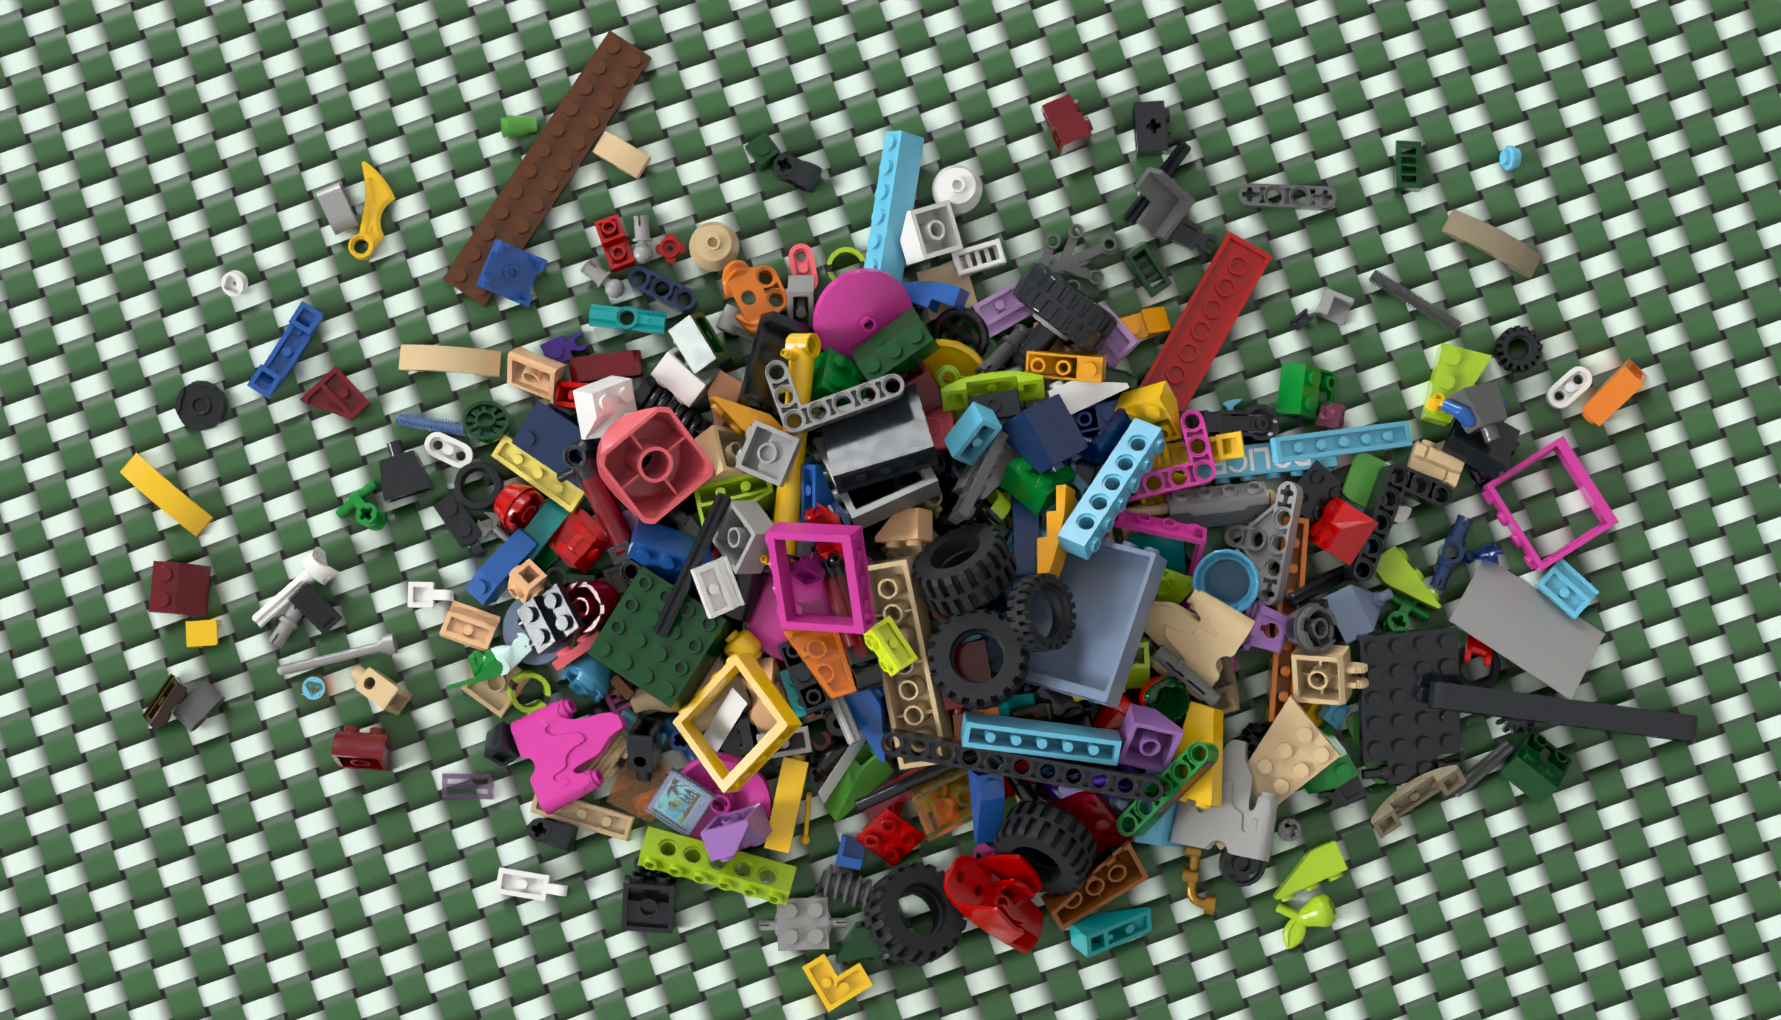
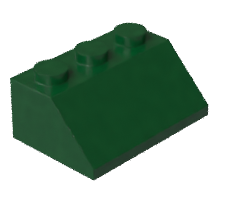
(895, 347)

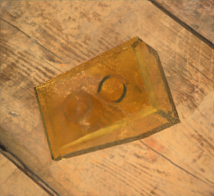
(943, 803)

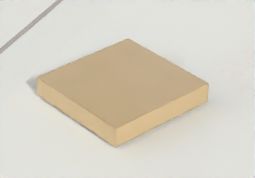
(948, 274)
(493, 691)

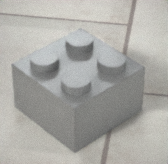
(743, 536)

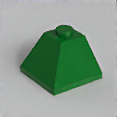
(1334, 774)

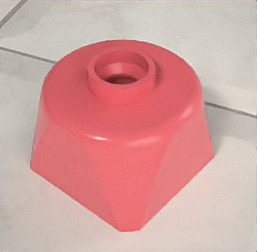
(673, 471)

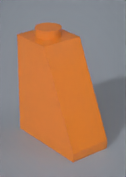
(1614, 393)

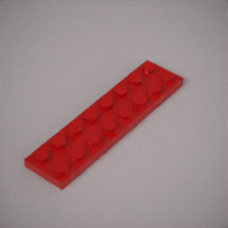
(1208, 317)

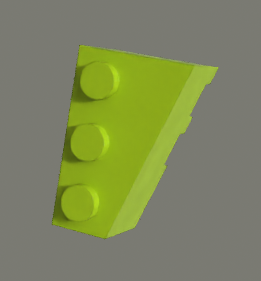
(1452, 371)
(738, 488)

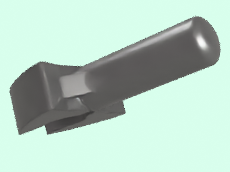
(497, 530)

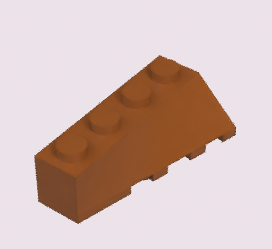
(1101, 885)

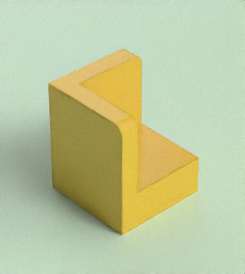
(202, 633)

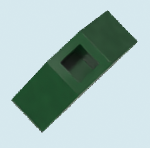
(857, 946)

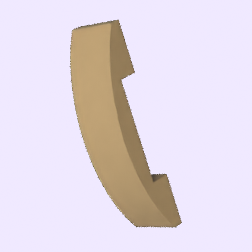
(450, 360)

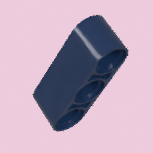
(654, 280)

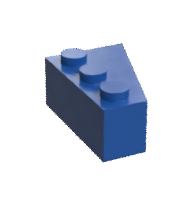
(663, 550)

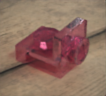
(1330, 416)

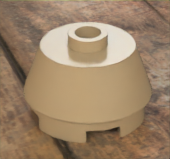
(713, 246)

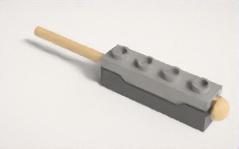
(1214, 504)

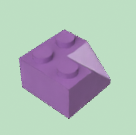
(1148, 739)
(733, 830)

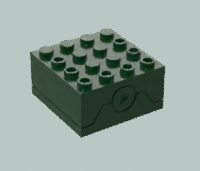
(661, 666)

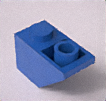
(1094, 417)

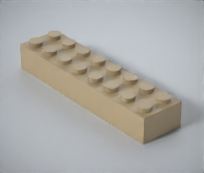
(911, 694)

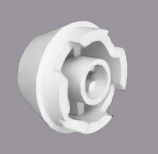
(959, 186)

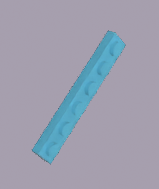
(1341, 442)

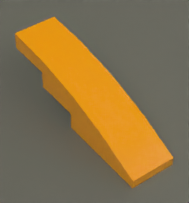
(1049, 554)

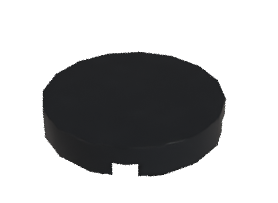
(201, 405)

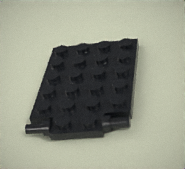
(1394, 709)

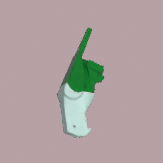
(497, 660)

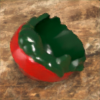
(1165, 696)

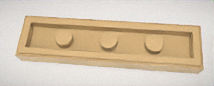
(591, 817)

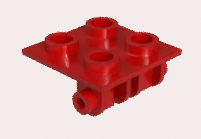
(824, 516)
(890, 835)

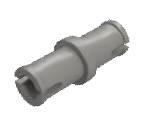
(286, 626)

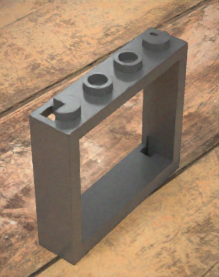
(884, 507)

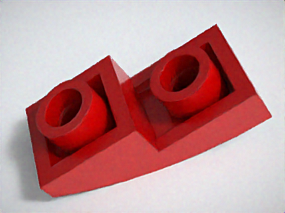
(615, 243)

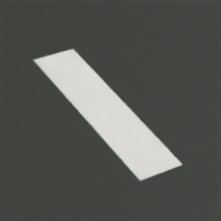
(725, 719)
(840, 769)

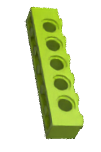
(702, 871)

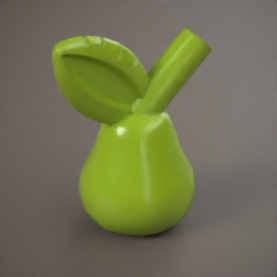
(1317, 912)

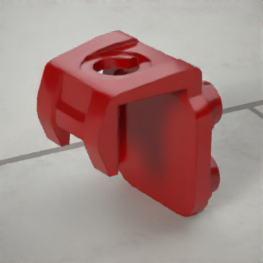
(579, 541)

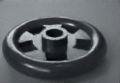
(968, 317)

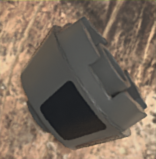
(1311, 628)

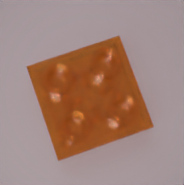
(635, 795)

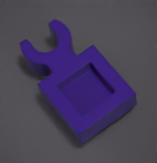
(560, 349)

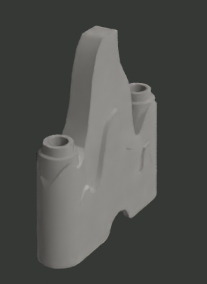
(1234, 823)

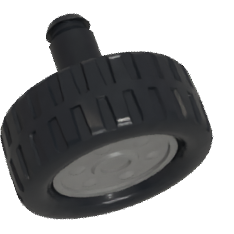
(1060, 312)

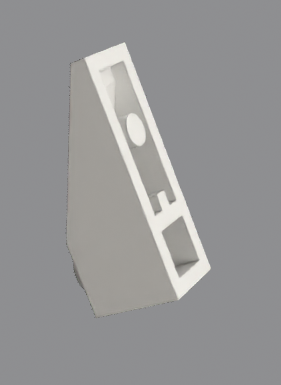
(1082, 394)

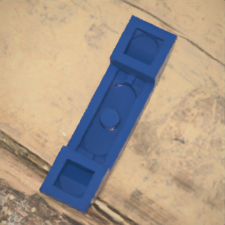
(287, 351)

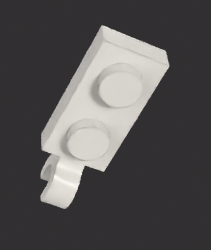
(527, 884)

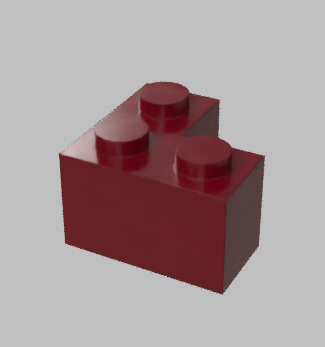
(1067, 124)

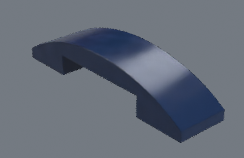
(1024, 539)

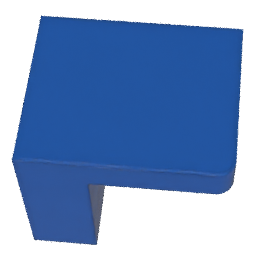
(850, 853)

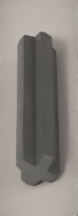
(1485, 766)

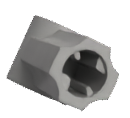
(729, 324)

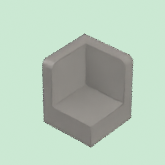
(1334, 306)

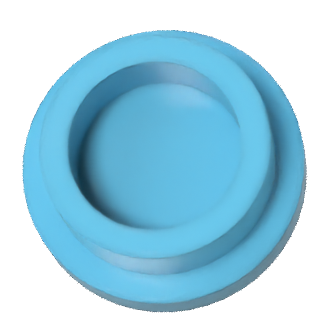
(1510, 157)

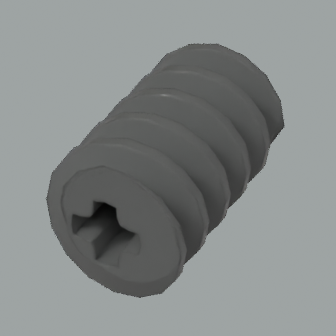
(844, 886)

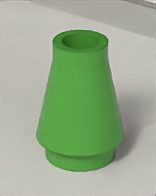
(516, 126)

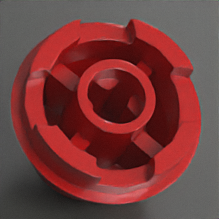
(517, 505)

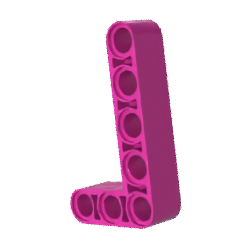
(1188, 469)

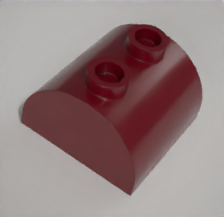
(362, 750)

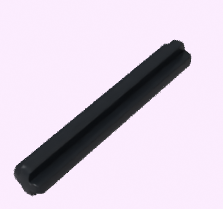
(1169, 168)
(1318, 586)

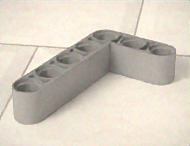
(829, 402)

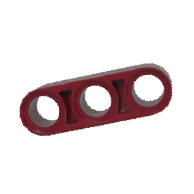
(599, 366)

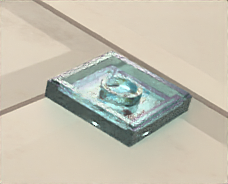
(680, 802)

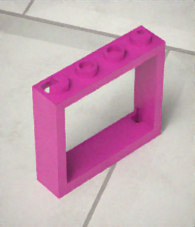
(1585, 486)
(1170, 529)
(856, 571)

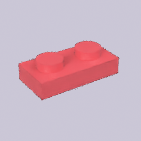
(567, 655)

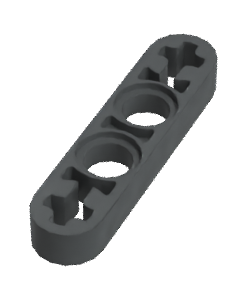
(1286, 196)

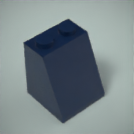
(1046, 435)

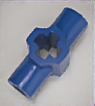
(674, 734)

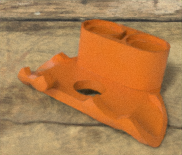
(741, 278)

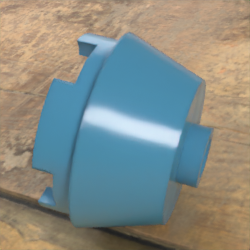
(588, 677)

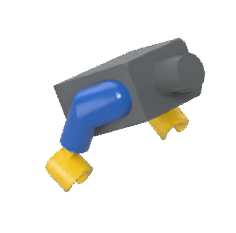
(1475, 408)

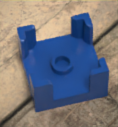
(510, 272)

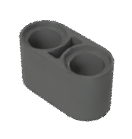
(199, 705)

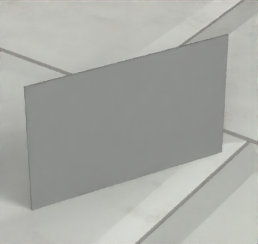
(1527, 628)

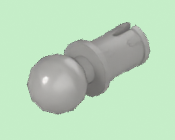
(643, 252)
(613, 287)

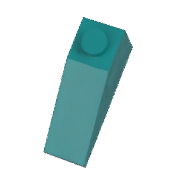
(1109, 929)

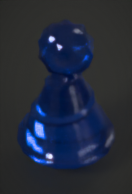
(1488, 553)

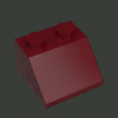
(179, 589)

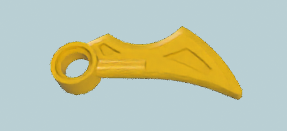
(377, 198)

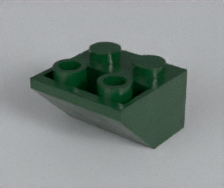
(1536, 767)

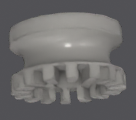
(1297, 832)

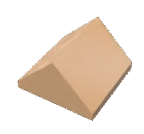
(534, 372)

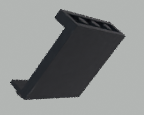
(767, 345)
(879, 442)

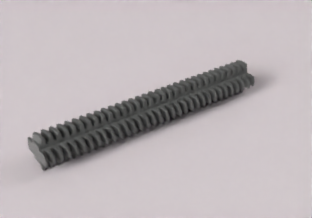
(1415, 301)

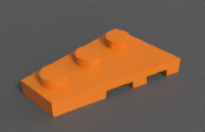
(825, 659)

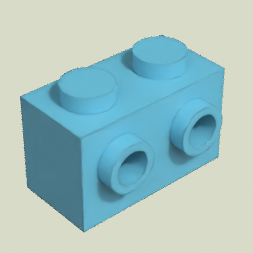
(972, 433)

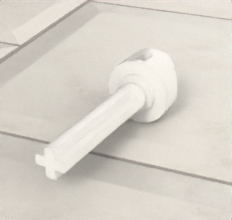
(316, 569)

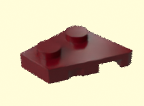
(337, 395)

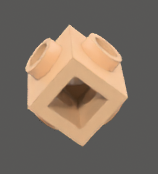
(526, 581)

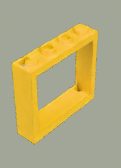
(786, 724)

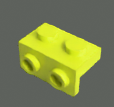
(890, 646)

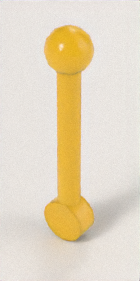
(805, 839)

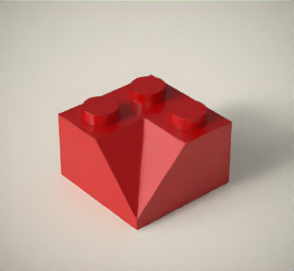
(1342, 530)

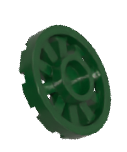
(485, 421)

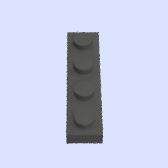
(975, 486)

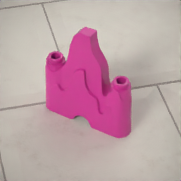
(562, 749)

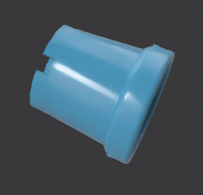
(1228, 577)

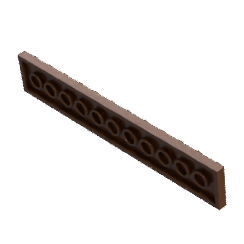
(552, 160)

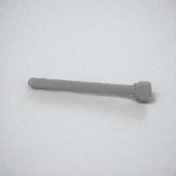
(386, 645)

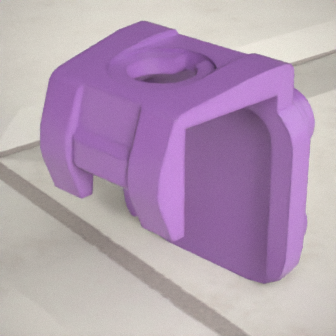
(1262, 616)

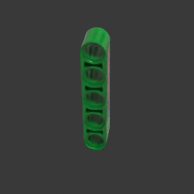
(1178, 785)

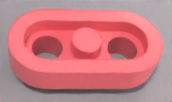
(805, 267)

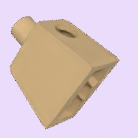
(380, 689)

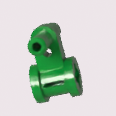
(366, 513)
(1401, 616)

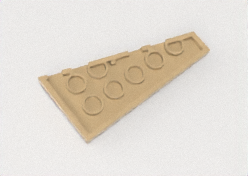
(1289, 754)

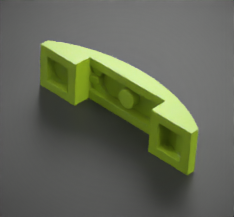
(1028, 384)

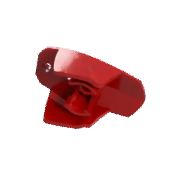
(1000, 898)

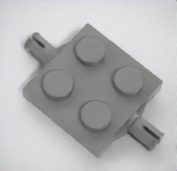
(803, 924)

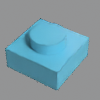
(1334, 714)

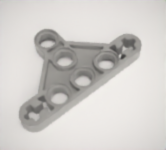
(1267, 554)

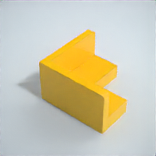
(835, 988)

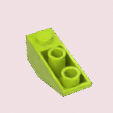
(1398, 575)
(1316, 865)

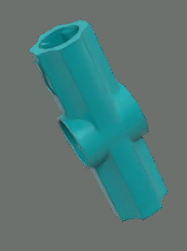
(611, 316)

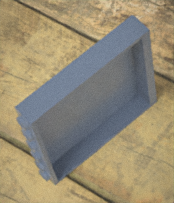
(1112, 608)

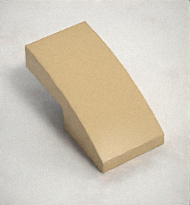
(621, 155)

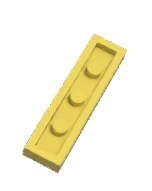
(538, 474)

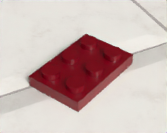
(1097, 817)

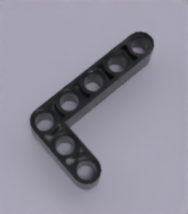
(1386, 513)

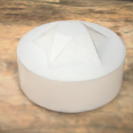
(234, 283)

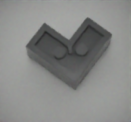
(1167, 203)

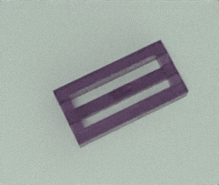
(445, 786)

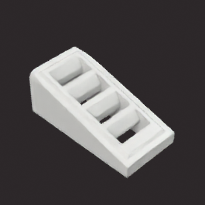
(998, 251)

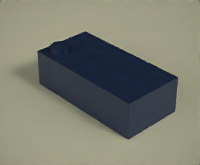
(547, 434)

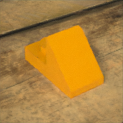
(1148, 322)

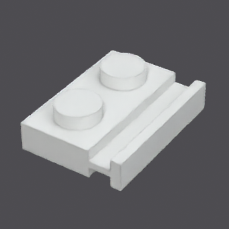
(717, 587)

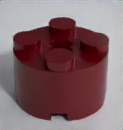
(594, 603)

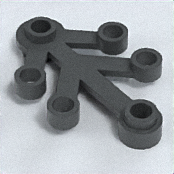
(1070, 262)

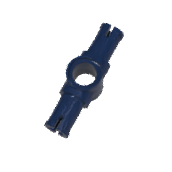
(1444, 564)

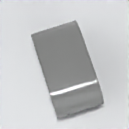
(337, 208)

